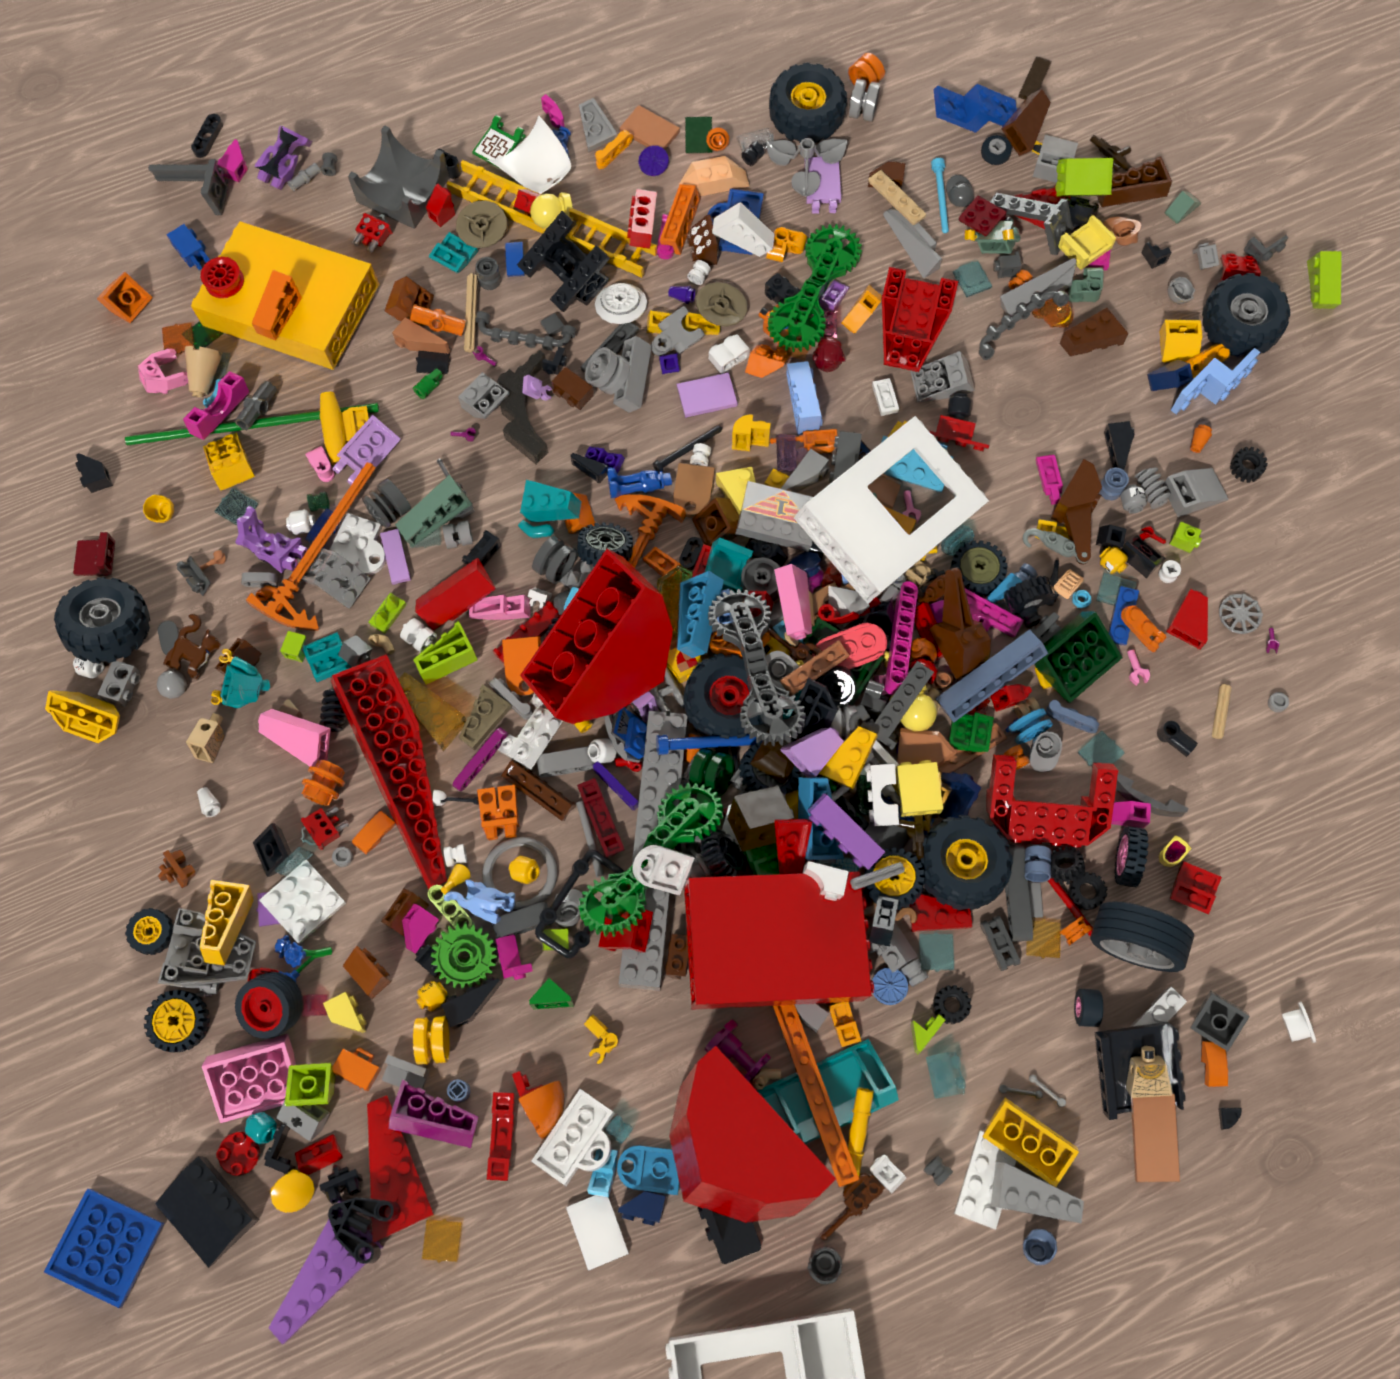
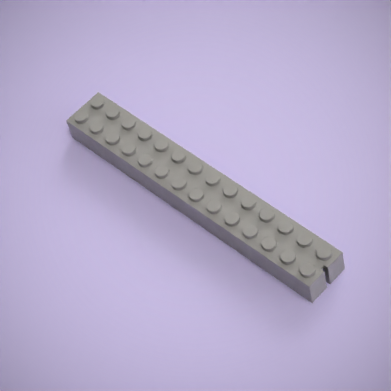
(659, 776)

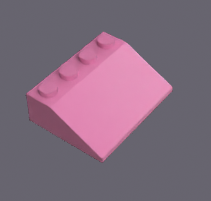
(249, 1077)

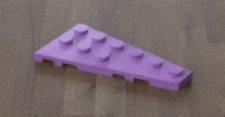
(319, 1279)

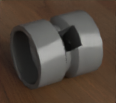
(488, 273)

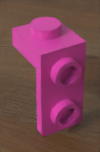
(510, 958)

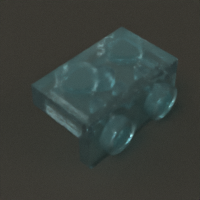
(946, 1075)

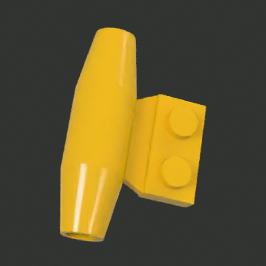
(339, 426)

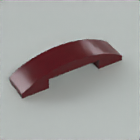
(600, 817)

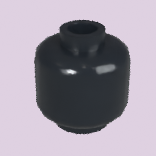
(960, 406)

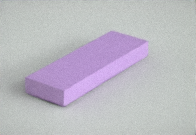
(395, 556)

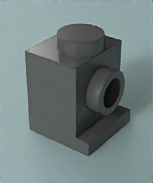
(1007, 265)

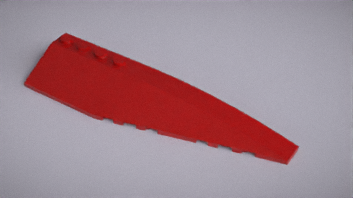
(395, 756)

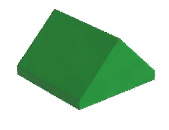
(550, 996)

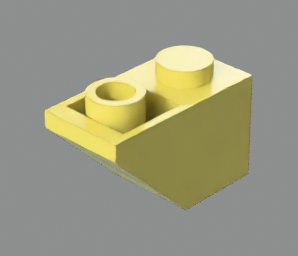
(343, 1012)

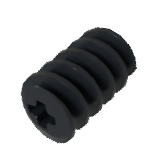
(331, 711)

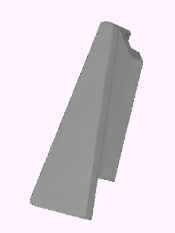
(915, 241)
(1053, 280)

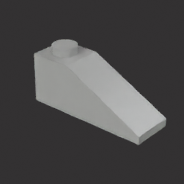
(807, 472)

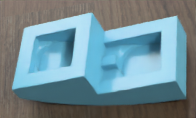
(602, 1179)

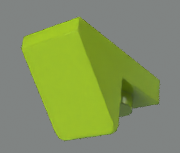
(921, 1036)

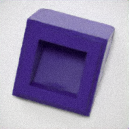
(669, 363)

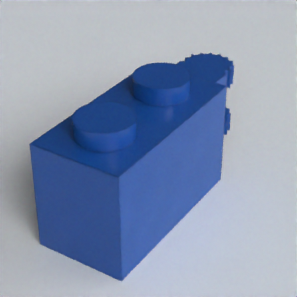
(187, 246)

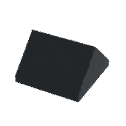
(1142, 556)
(271, 848)

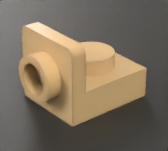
(918, 574)

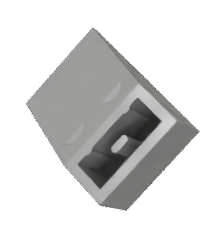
(1052, 151)
(943, 378)
(1194, 490)

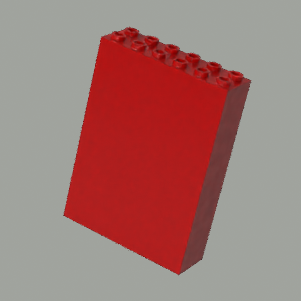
(775, 942)

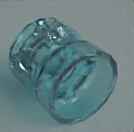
(614, 1127)

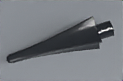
(1053, 580)

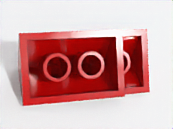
(454, 595)

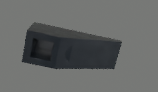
(467, 1006)

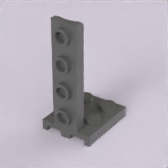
(214, 186)
(1056, 217)
(898, 705)

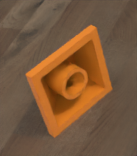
(124, 297)

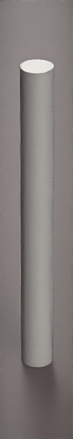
(589, 837)

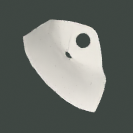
(536, 159)

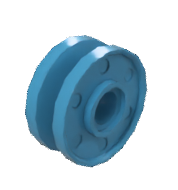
(1030, 726)

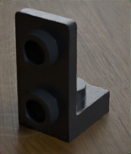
(766, 550)
(281, 1164)

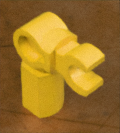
(609, 1040)

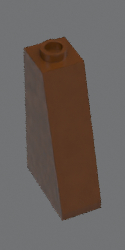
(1026, 122)

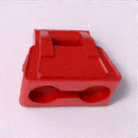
(1009, 696)

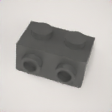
(1047, 628)

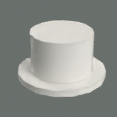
(1298, 1024)

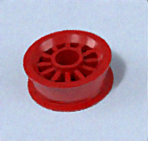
(222, 277)

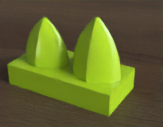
(387, 613)

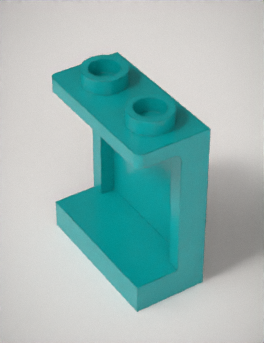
(727, 562)

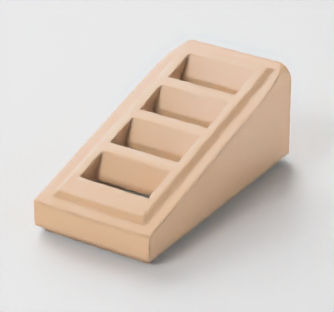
(1068, 584)

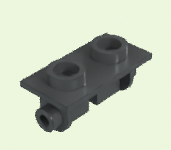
(197, 579)

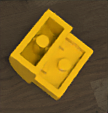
(749, 432)

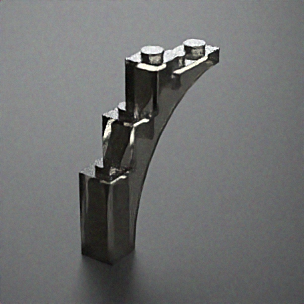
(514, 407)

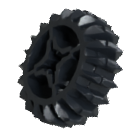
(722, 855)

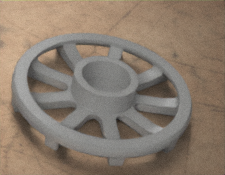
(1240, 613)

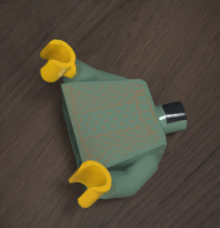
(999, 241)

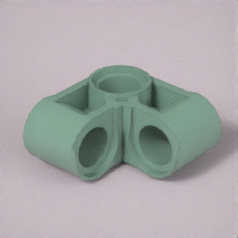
(1084, 289)

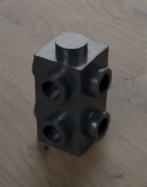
(779, 288)

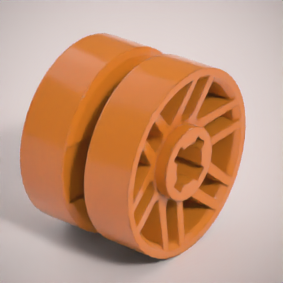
(867, 68)

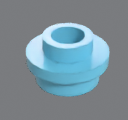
(1081, 594)

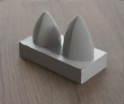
(577, 575)

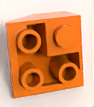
(765, 360)

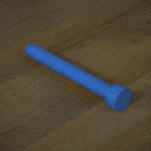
(664, 744)

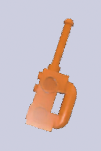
(815, 437)

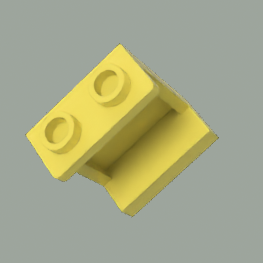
(1087, 242)
(919, 788)

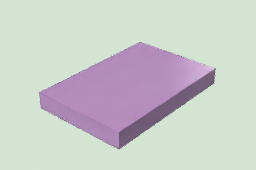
(706, 395)

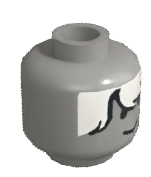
(1133, 499)

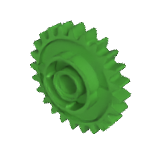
(460, 940)

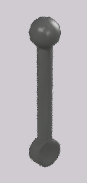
(1003, 1089)

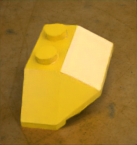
(83, 715)

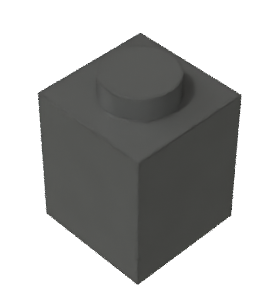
(355, 651)

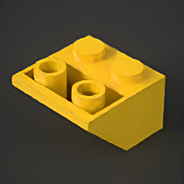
(1180, 339)

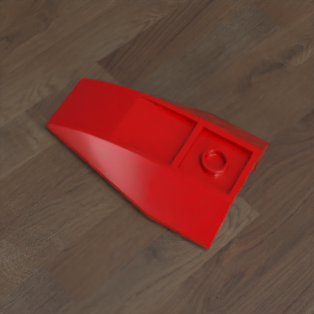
(913, 318)

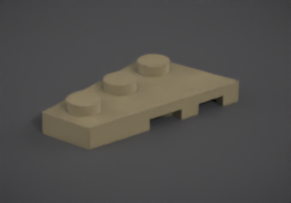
(486, 714)

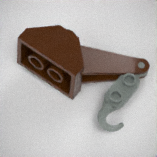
(1075, 512)

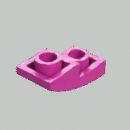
(553, 111)

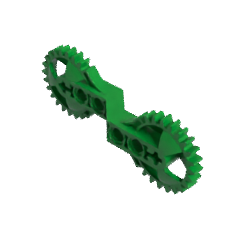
(825, 267)
(677, 826)

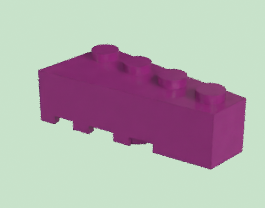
(431, 1117)

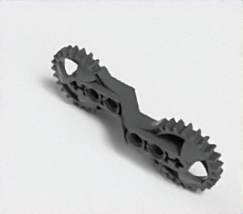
(764, 697)

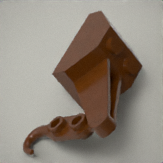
(958, 636)

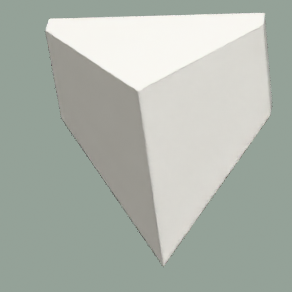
(846, 602)

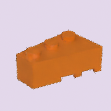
(276, 305)

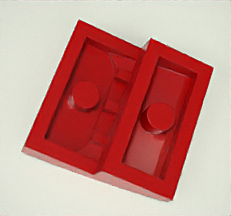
(1195, 887)

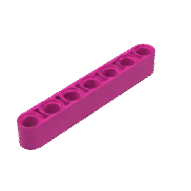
(901, 637)

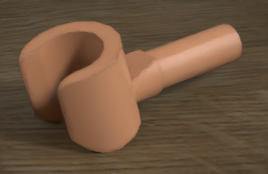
(219, 558)

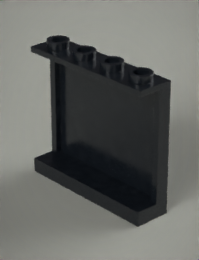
(1114, 1054)

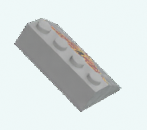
(770, 514)

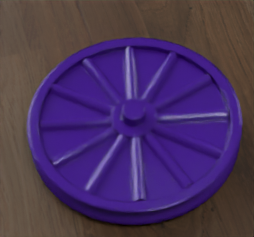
(653, 160)

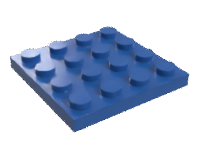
(104, 1248)

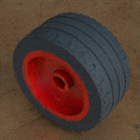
(269, 1005)

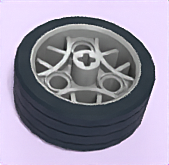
(1142, 936)

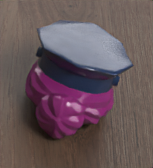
(809, 563)

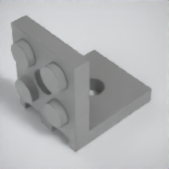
(328, 572)

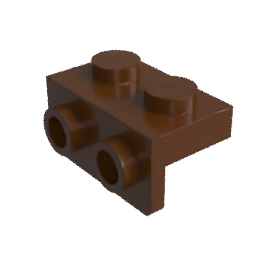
(678, 957)

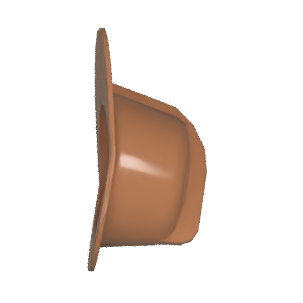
(1124, 229)

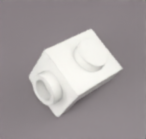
(887, 1173)

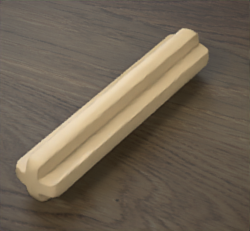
(1221, 711)

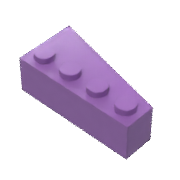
(845, 832)

